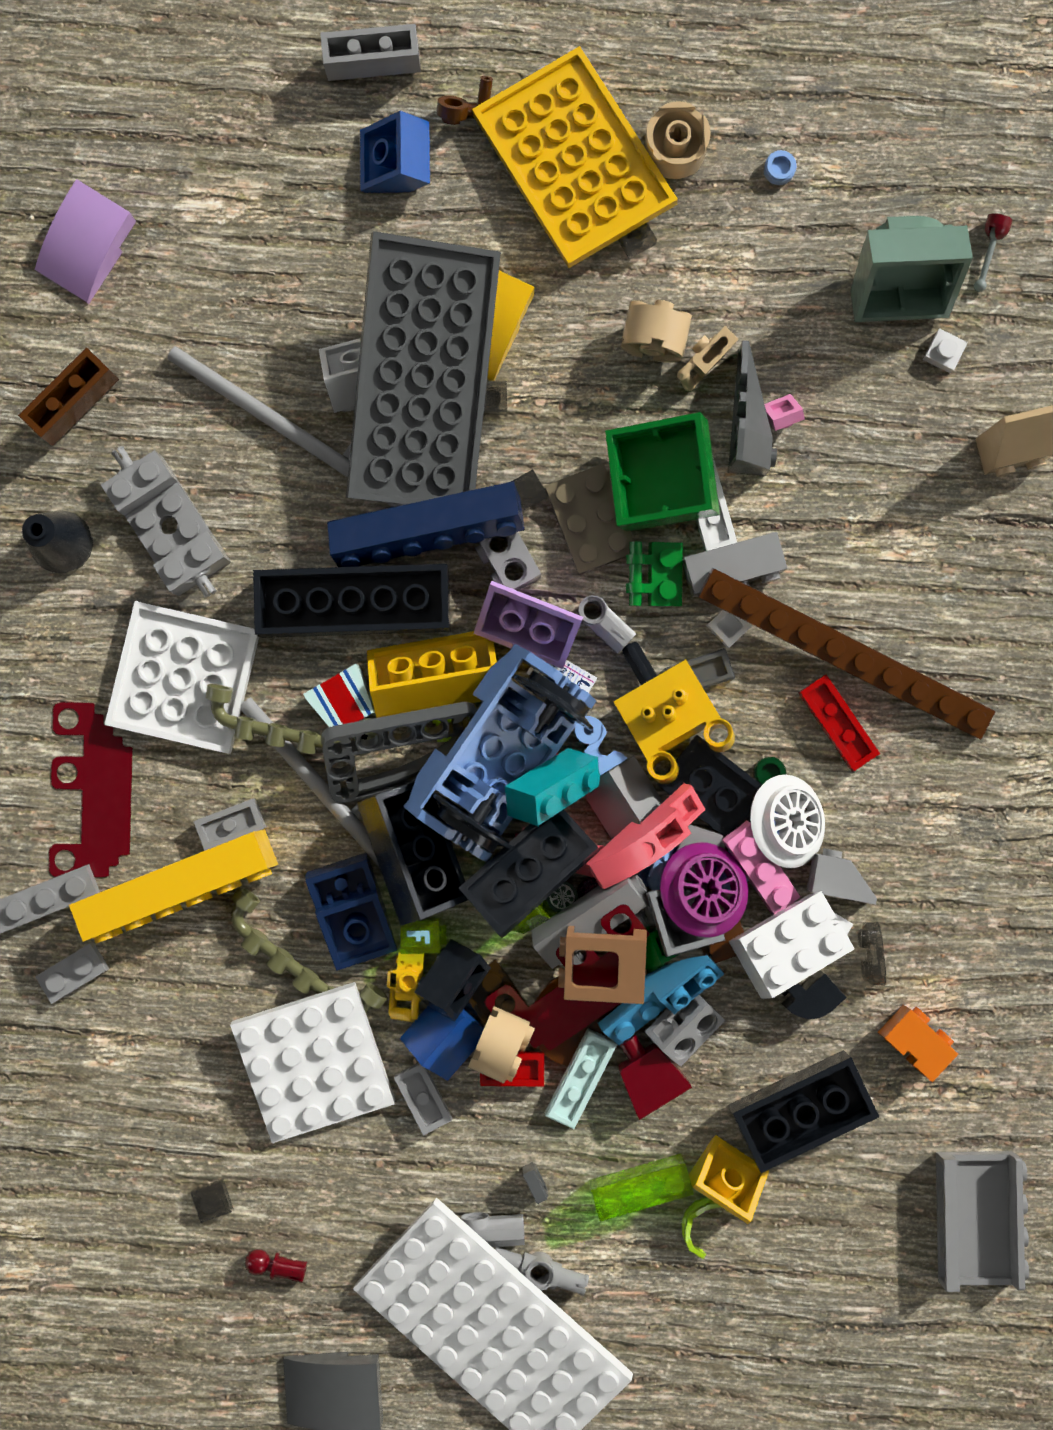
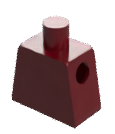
(650, 1077)

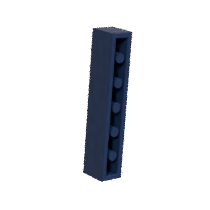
(426, 526)

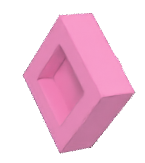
(784, 412)

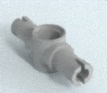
(556, 1275)

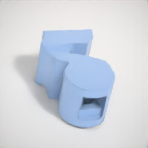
(593, 740)

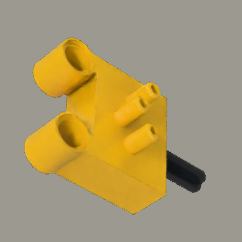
(667, 711)

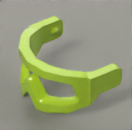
(694, 1210)

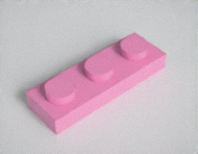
(763, 874)

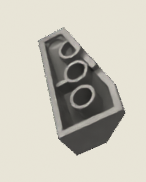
(750, 432)

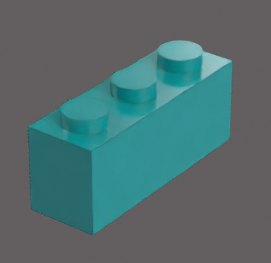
(552, 786)

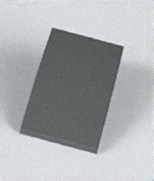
(333, 1391)

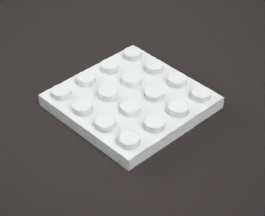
(167, 671)
(313, 1062)

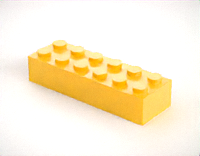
(174, 884)

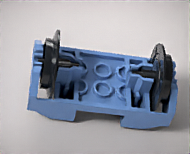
(499, 745)

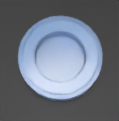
(780, 167)

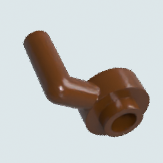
(455, 109)

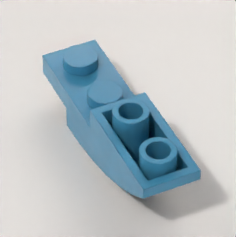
(666, 987)

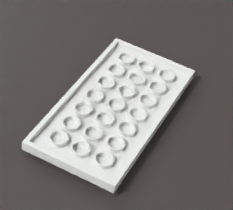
(490, 1327)

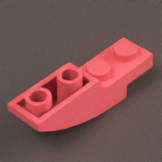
(649, 841)

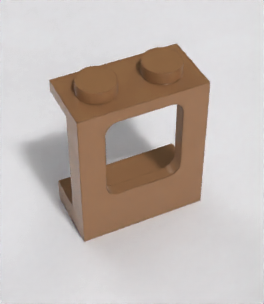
(630, 972)

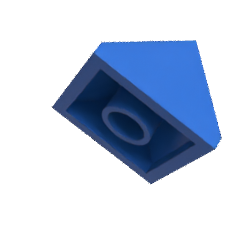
(442, 1043)

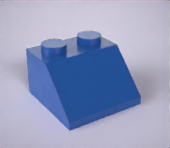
(395, 154)

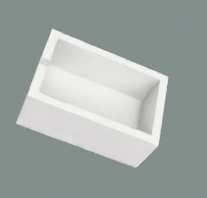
(791, 945)

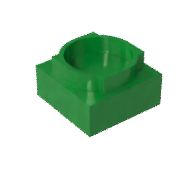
(662, 472)

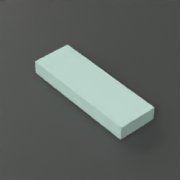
(580, 1078)

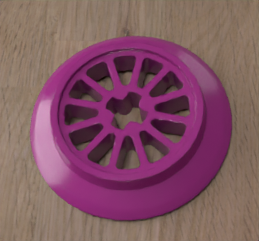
(676, 902)

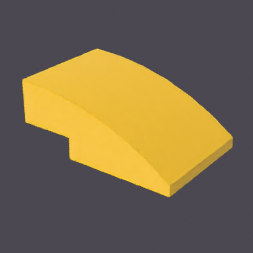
(510, 307)

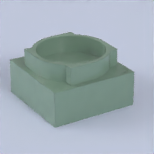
(910, 270)

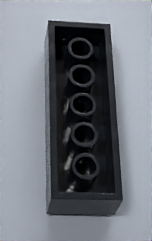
(351, 600)

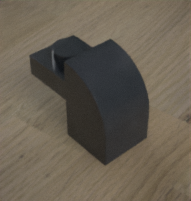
(814, 997)

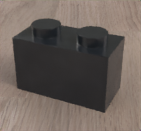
(452, 979)

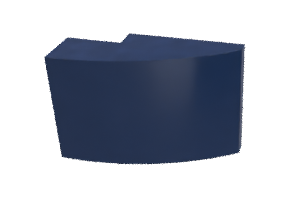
(351, 911)

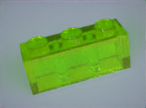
(641, 1187)

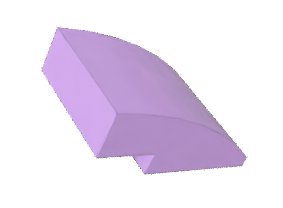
(83, 241)

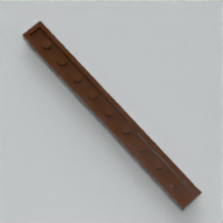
(846, 653)

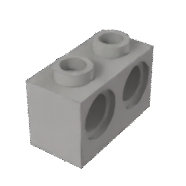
(515, 554)
(685, 1031)

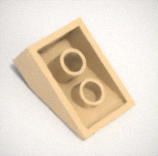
(1017, 442)

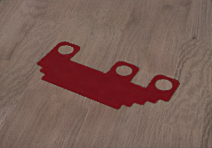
(106, 789)
(558, 1018)

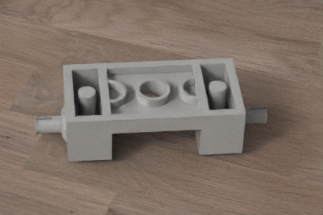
(147, 496)

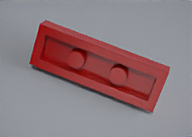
(839, 723)

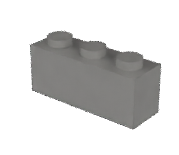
(370, 52)
(743, 561)

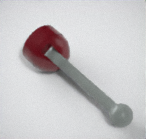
(996, 228)

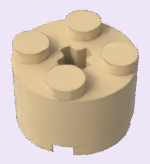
(691, 129)
(656, 331)
(499, 1045)

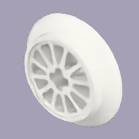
(795, 843)

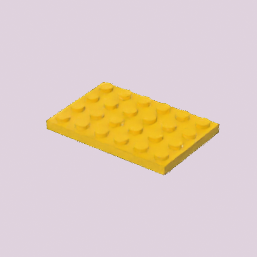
(574, 157)

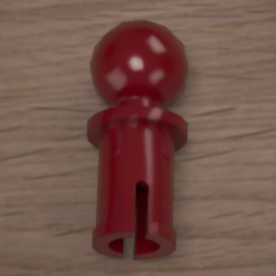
(259, 1262)

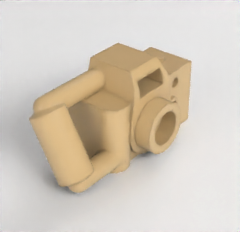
(707, 355)

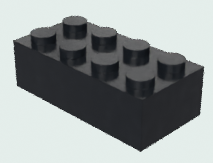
(412, 857)
(803, 1111)

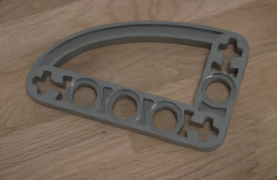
(387, 739)

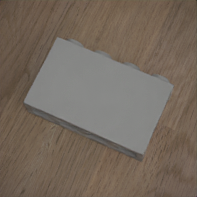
(981, 1219)

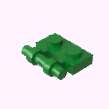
(664, 573)

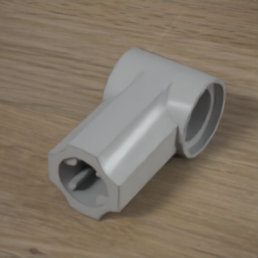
(608, 625)
(497, 1230)

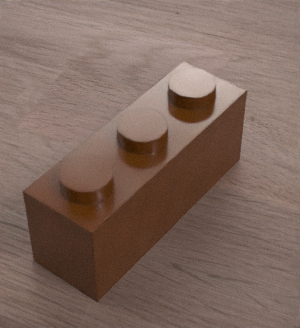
(68, 397)

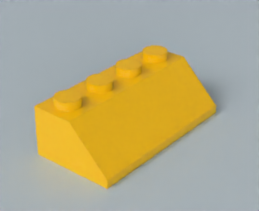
(428, 672)

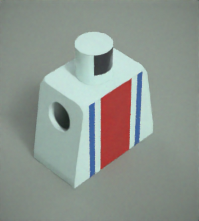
(342, 698)

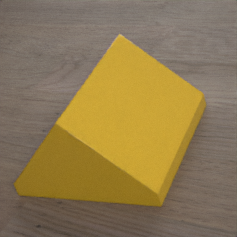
(728, 1179)

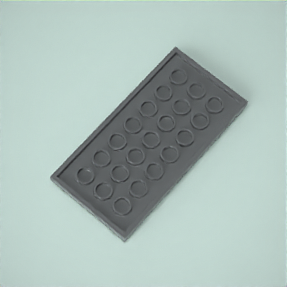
(421, 369)

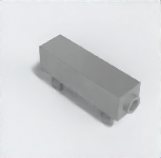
(587, 916)

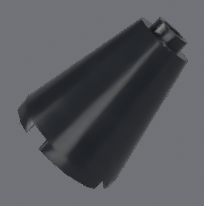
(58, 540)

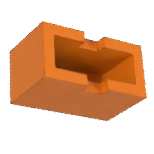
(928, 1050)

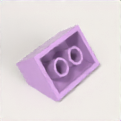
(532, 624)

